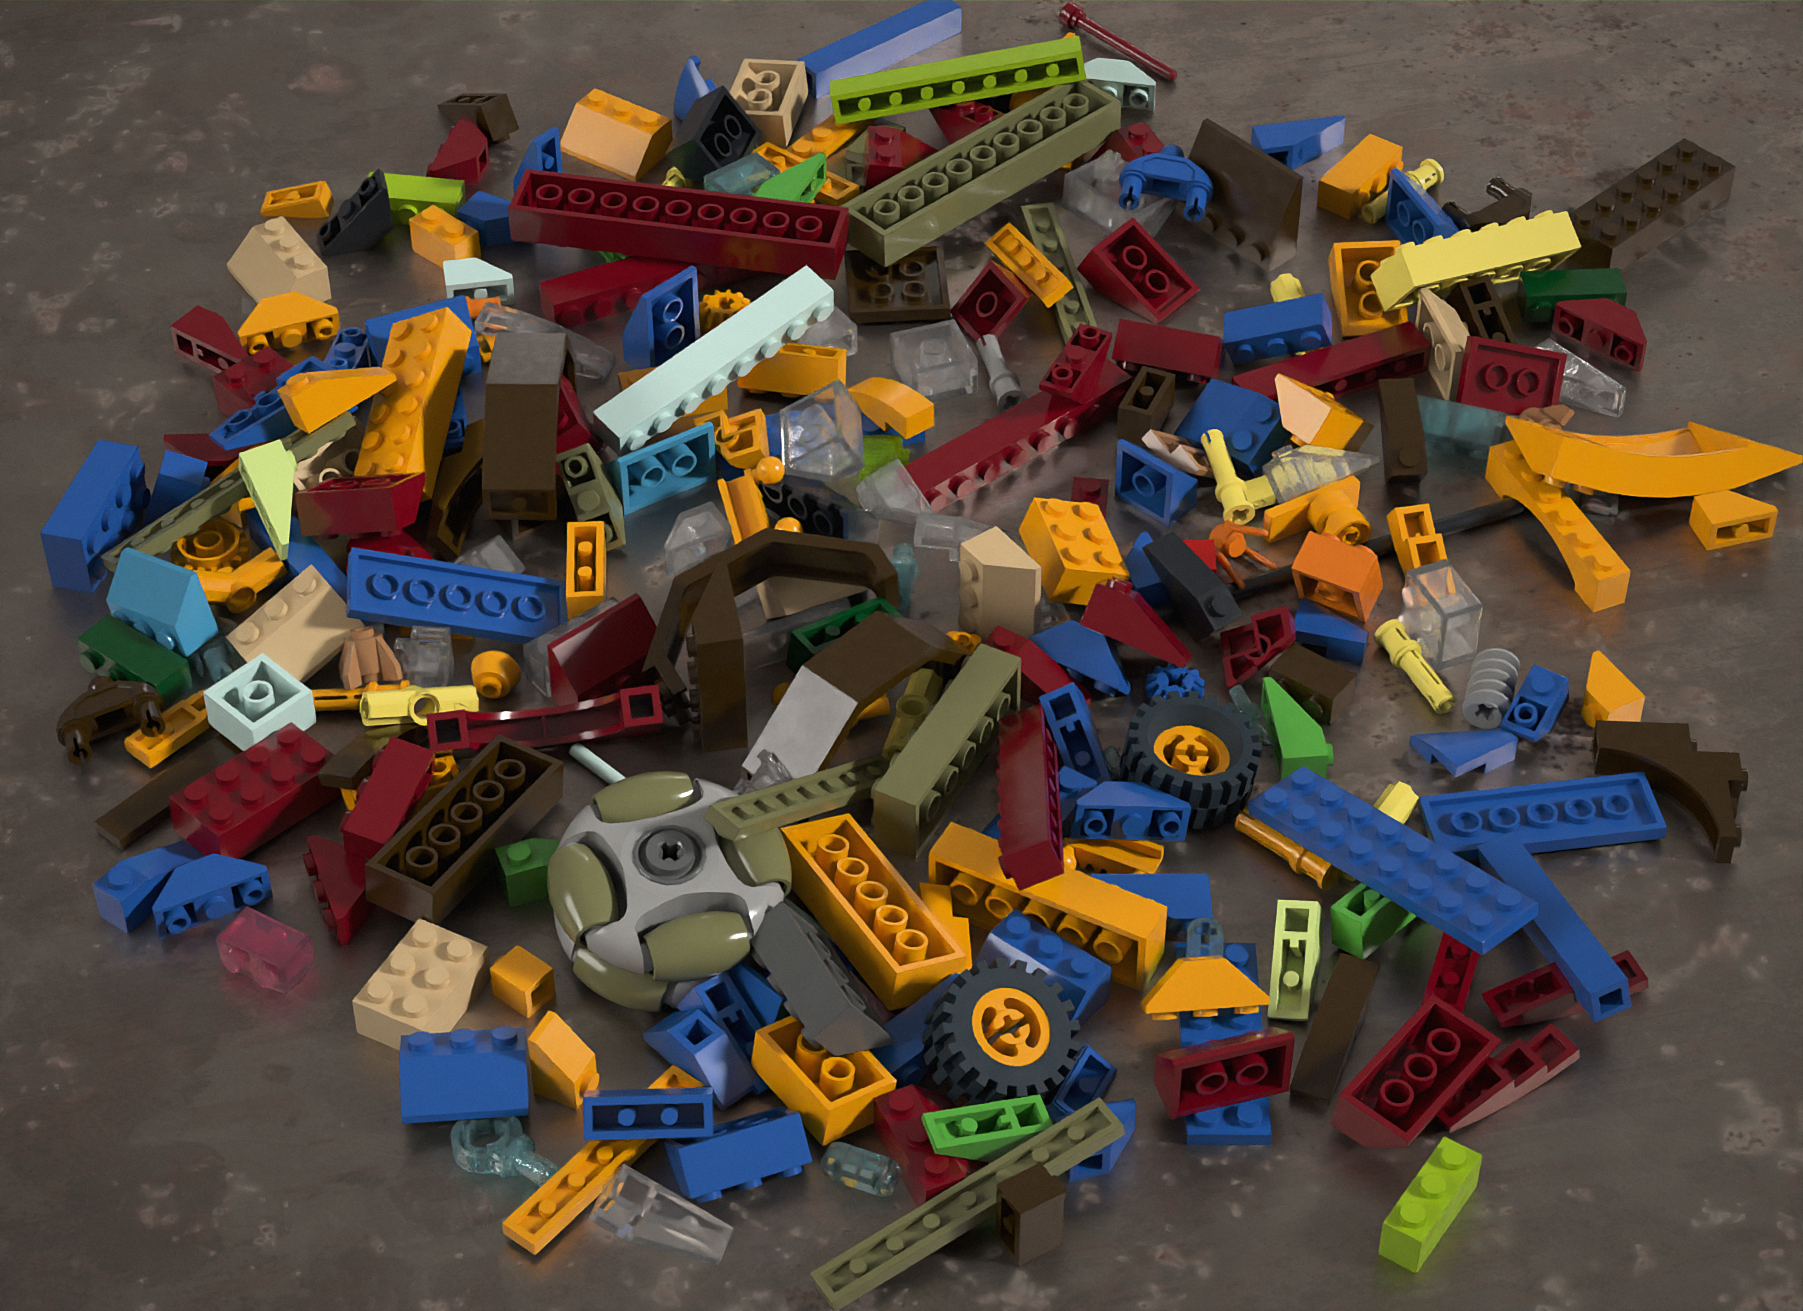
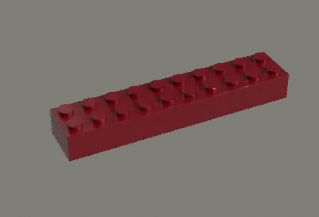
(678, 223)

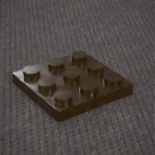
(900, 292)

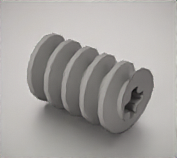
(1490, 687)

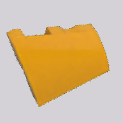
(739, 438)

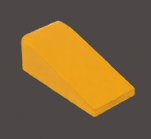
(300, 201)

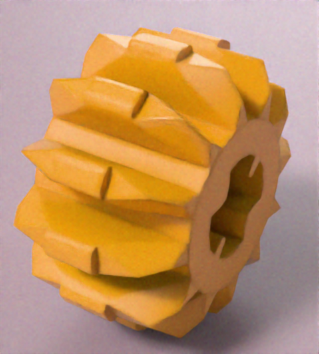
(719, 308)

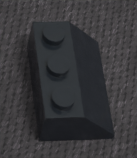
(712, 136)

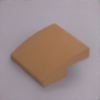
(1178, 453)

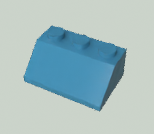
(664, 468)
(161, 602)

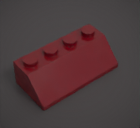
(1412, 1076)

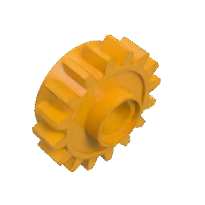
(212, 547)

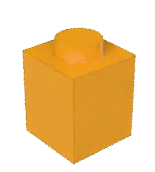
(522, 981)

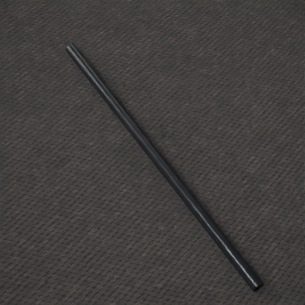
(1380, 546)

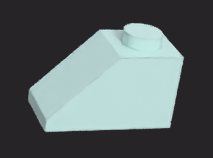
(478, 280)

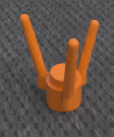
(1231, 543)

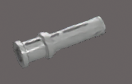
(1003, 382)

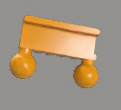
(745, 503)
(1113, 855)

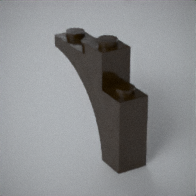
(457, 494)
(1697, 781)

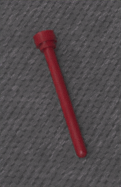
(1074, 17)

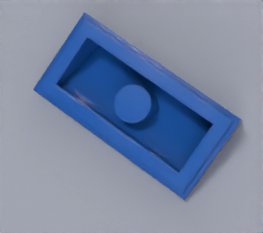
(1082, 1084)

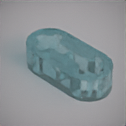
(1206, 927)
(860, 1169)

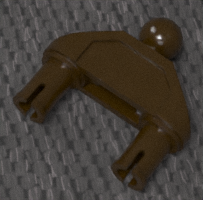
(1510, 205)
(108, 709)

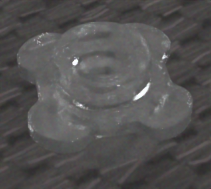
(1108, 167)

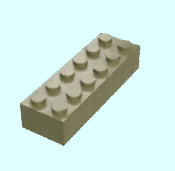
(945, 751)

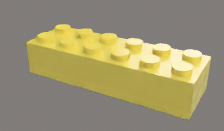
(1492, 250)

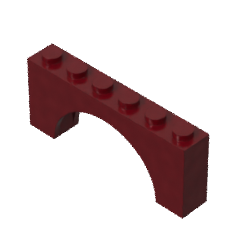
(611, 717)

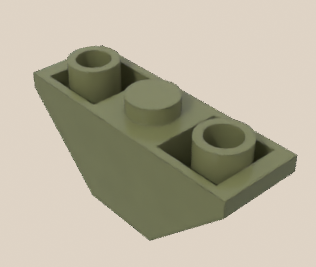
(593, 492)

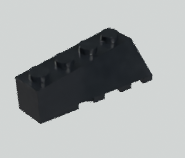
(819, 509)

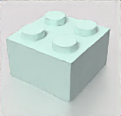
(258, 702)

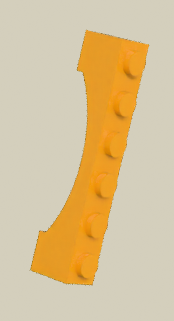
(1595, 567)

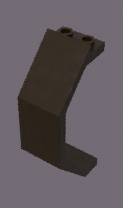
(523, 424)
(749, 564)
(842, 683)

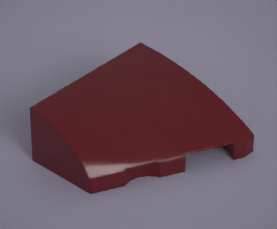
(1256, 644)

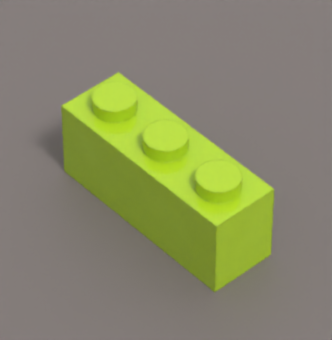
(414, 194)
(1429, 1204)

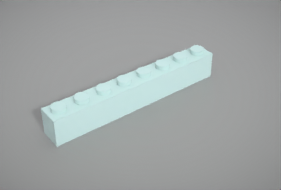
(713, 362)

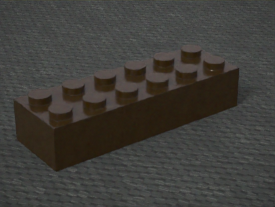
(1650, 206)
(456, 833)

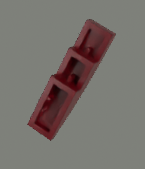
(1548, 995)
(1509, 1077)

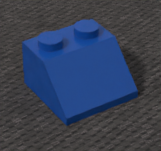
(1153, 484)

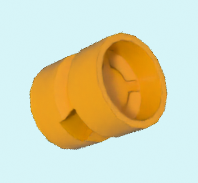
(1337, 515)

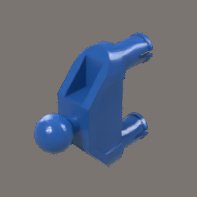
(1167, 176)

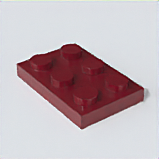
(1509, 376)

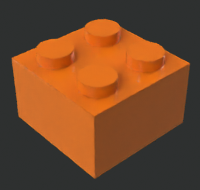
(1338, 575)

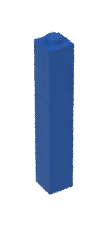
(882, 44)
(301, 554)
(1559, 930)

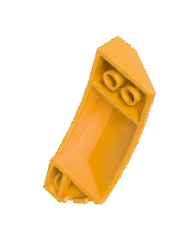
(1648, 465)

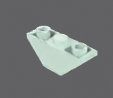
(1123, 82)

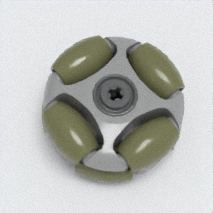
(656, 895)

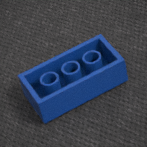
(95, 515)

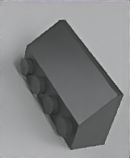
(816, 984)

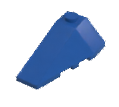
(268, 416)

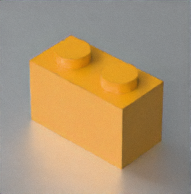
(442, 237)

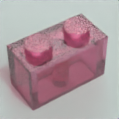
(265, 950)

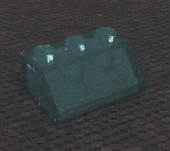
(1461, 426)

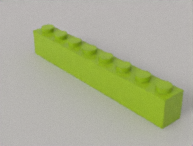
(957, 80)

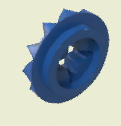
(1158, 681)

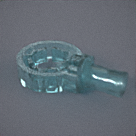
(908, 572)
(217, 654)
(509, 1154)

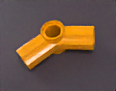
(239, 586)

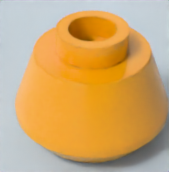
(495, 673)

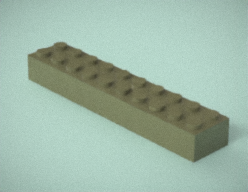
(980, 170)

